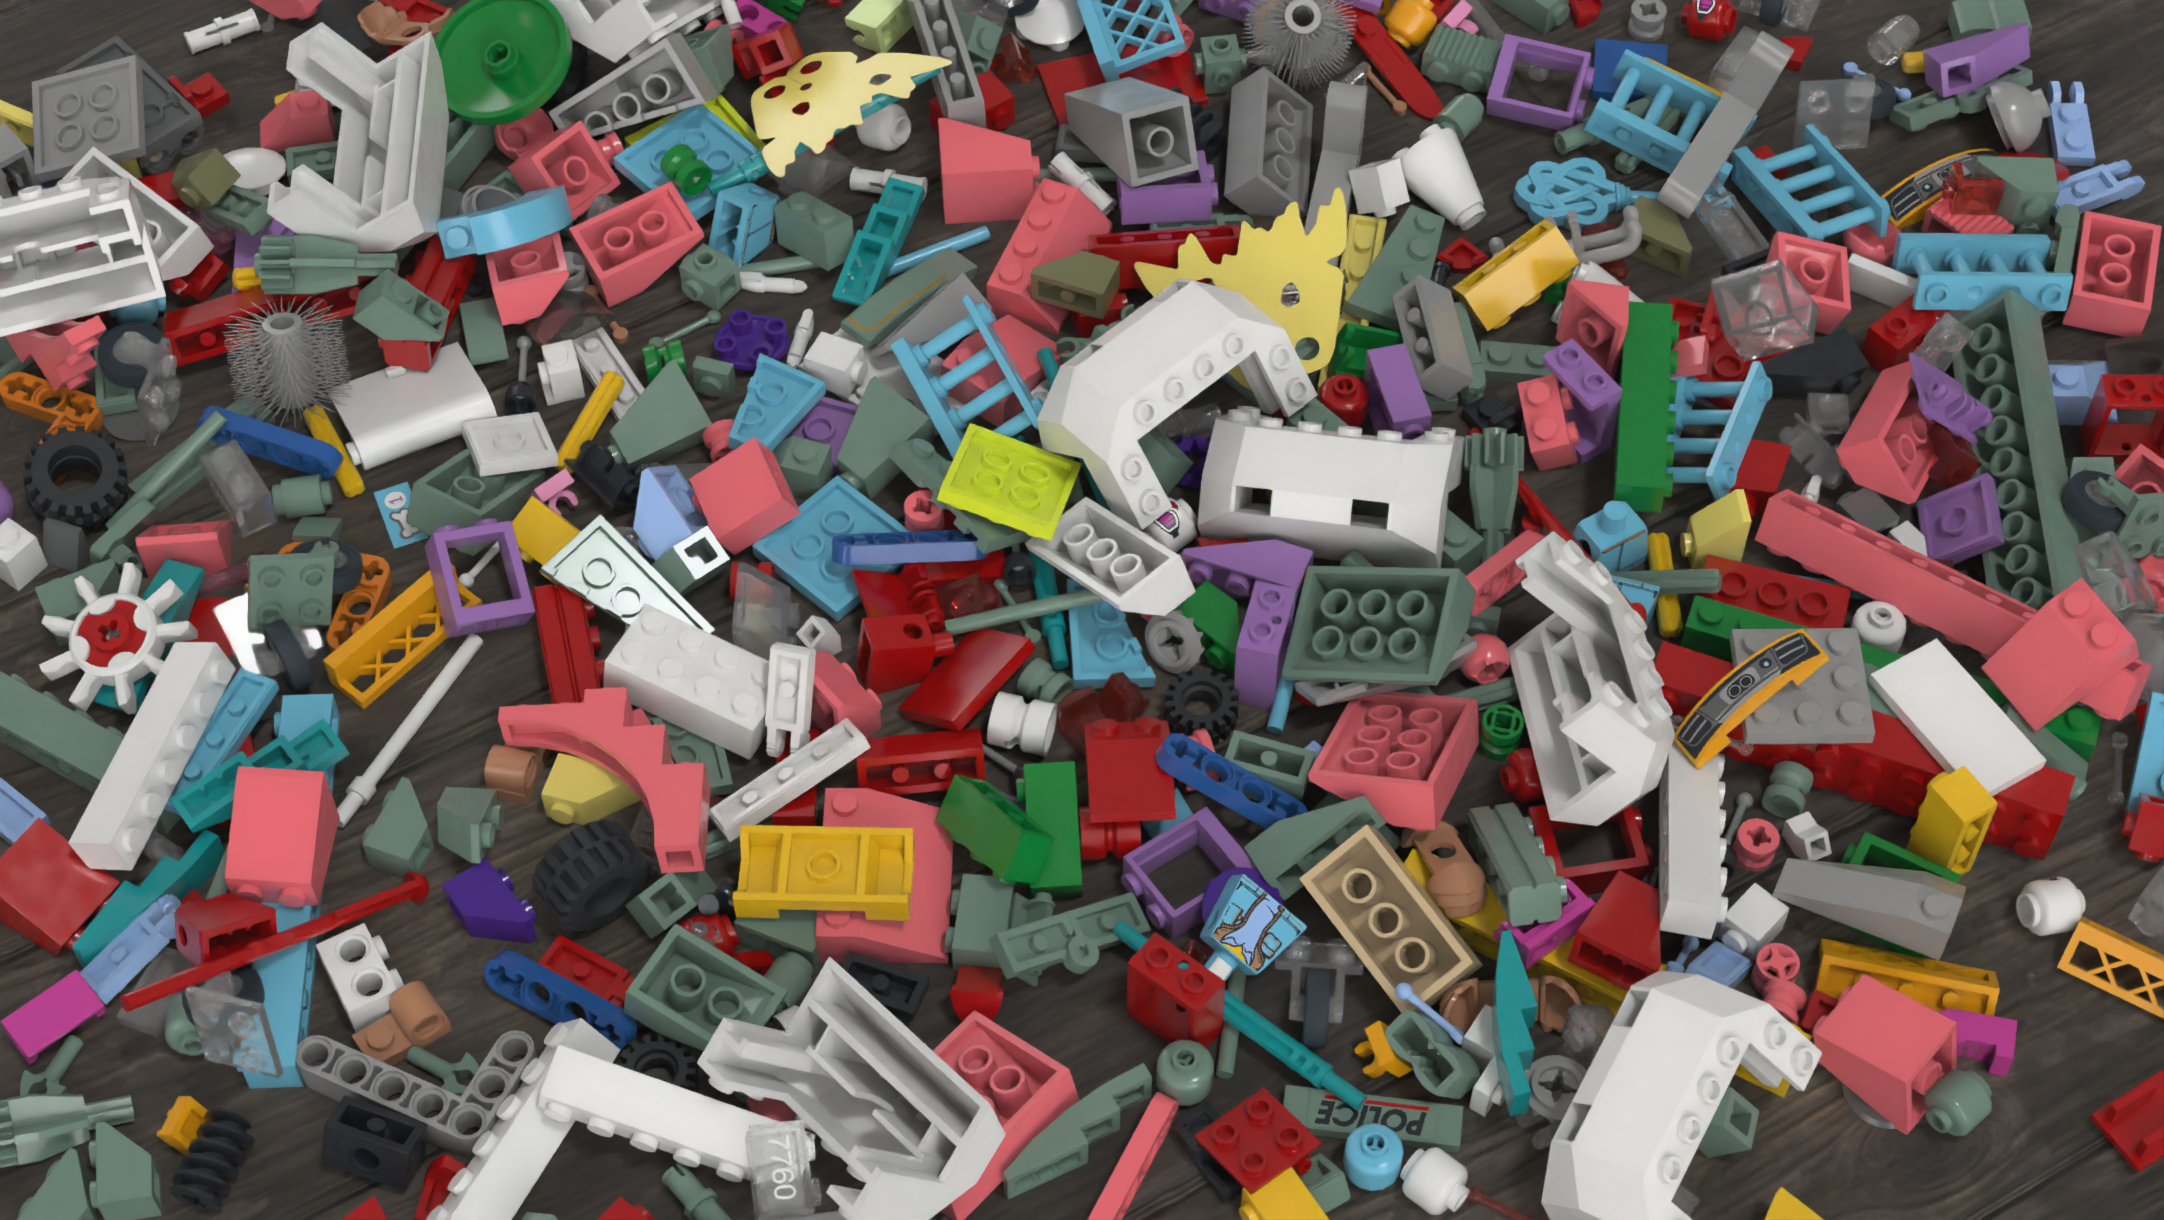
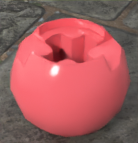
(1488, 660)

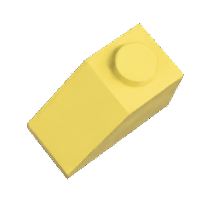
(1717, 530)
(583, 791)

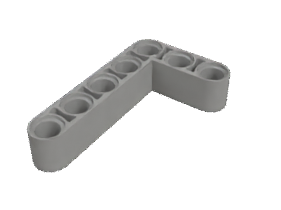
(1725, 125)
(1340, 148)
(418, 1095)

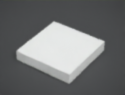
(509, 444)

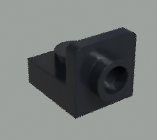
(1493, 412)

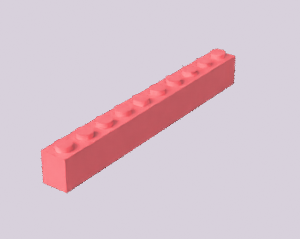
(1918, 587)

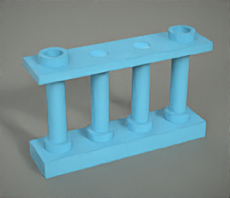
(1642, 136)
(1791, 216)
(1975, 268)
(934, 389)
(1739, 427)

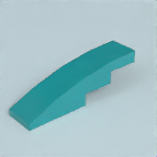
(879, 242)
(188, 580)
(212, 796)
(131, 901)
(1512, 1015)

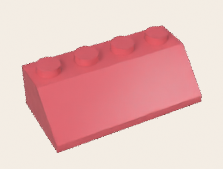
(1050, 229)
(1889, 438)

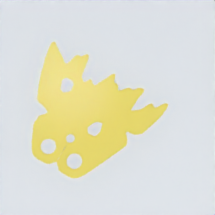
(833, 98)
(1266, 265)

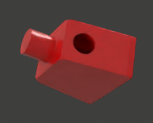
(1760, 473)
(898, 651)
(221, 926)

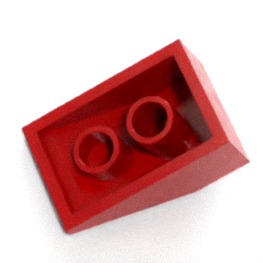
(1124, 773)

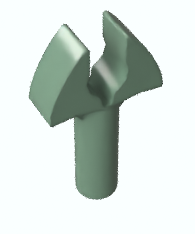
(448, 1072)
(52, 1075)

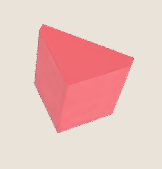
(1597, 320)
(195, 544)

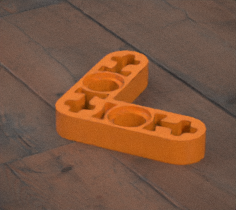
(59, 416)
(369, 591)

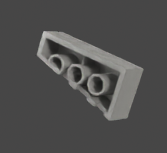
(643, 88)

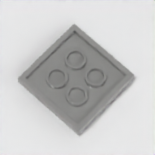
(88, 109)
(1822, 709)

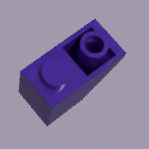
(487, 906)

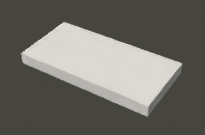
(1956, 718)

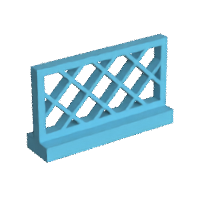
(1103, 37)

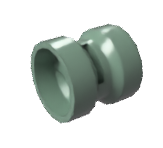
(1043, 683)
(1787, 789)

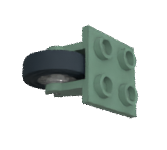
(2112, 506)
(301, 583)

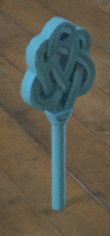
(1570, 186)

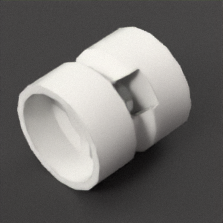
(1022, 724)

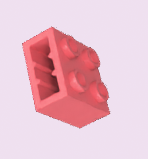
(744, 496)

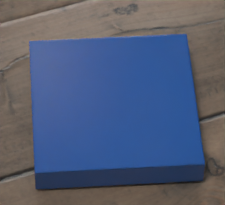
(1606, 58)

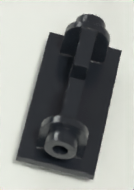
(614, 488)

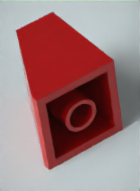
(50, 889)

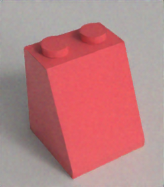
(984, 173)
(280, 836)
(1886, 1049)

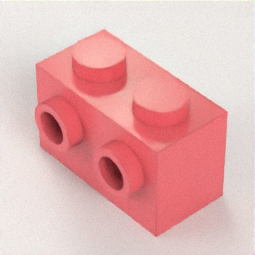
(1548, 423)

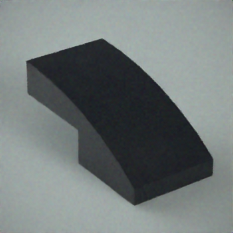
(1212, 1171)

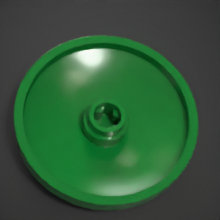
(503, 58)

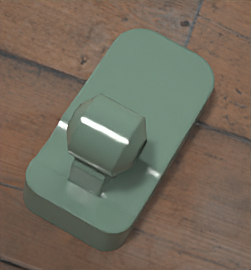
(121, 536)

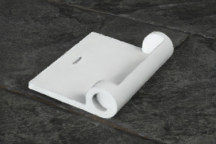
(411, 408)

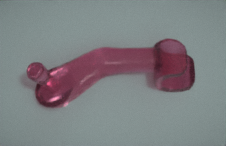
(220, 239)
(225, 576)

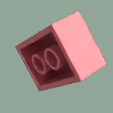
(2113, 275)

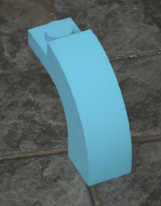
(506, 225)

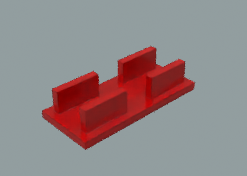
(1779, 594)
(2136, 1122)

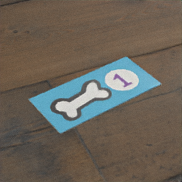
(394, 509)

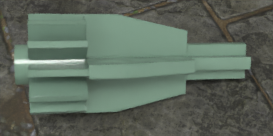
(315, 264)
(1493, 483)
(48, 1124)

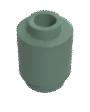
(1461, 115)
(302, 496)
(792, 974)

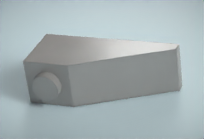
(934, 315)

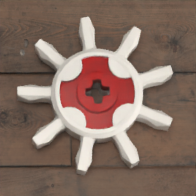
(115, 638)

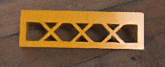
(387, 633)
(2124, 949)
(1925, 980)

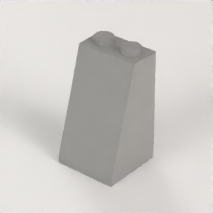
(1135, 129)

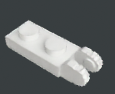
(789, 696)

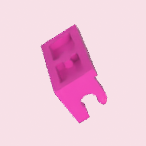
(1540, 939)
(52, 1015)

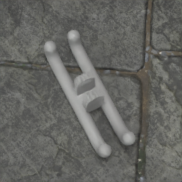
(1627, 235)

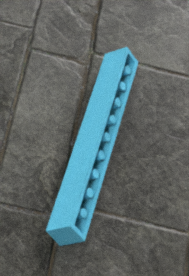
(290, 972)

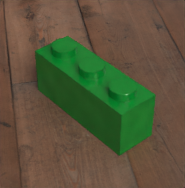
(1053, 804)
(994, 830)

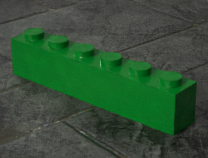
(1644, 406)

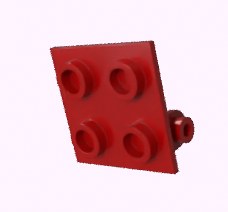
(900, 594)
(1259, 1141)

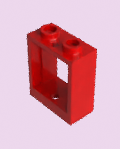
(2123, 392)
(1597, 876)
(1161, 990)

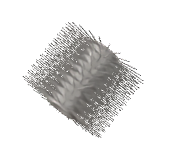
(1297, 34)
(288, 360)

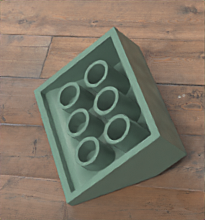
(1378, 624)

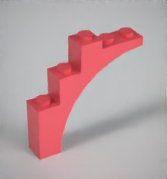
(61, 350)
(638, 755)

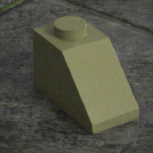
(204, 178)
(1663, 237)
(1078, 283)

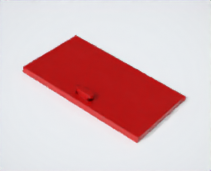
(1084, 72)

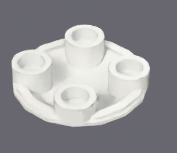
(1051, 23)
(257, 168)

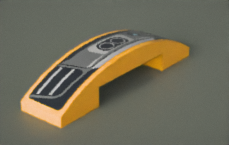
(1924, 188)
(1744, 690)

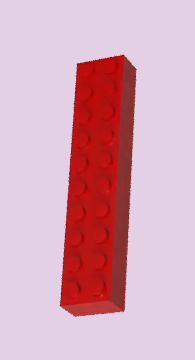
(1885, 772)

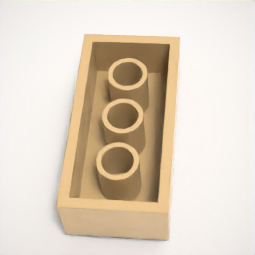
(1389, 919)

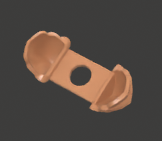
(390, 27)
(1456, 880)
(1467, 998)

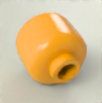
(1410, 21)

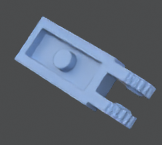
(2070, 126)
(2098, 187)
(132, 949)

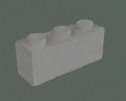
(1433, 337)

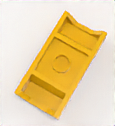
(825, 870)

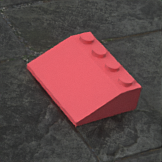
(1400, 754)
(886, 940)
(1018, 1082)

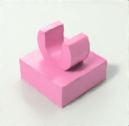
(1458, 16)
(554, 490)

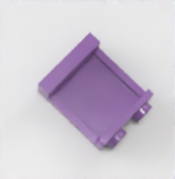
(1593, 396)

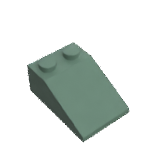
(461, 497)
(693, 986)

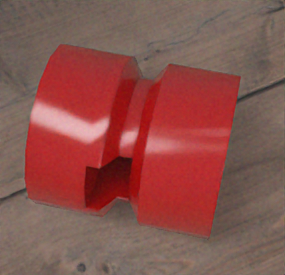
(1104, 837)

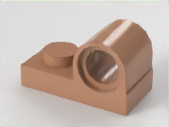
(514, 771)
(412, 1021)

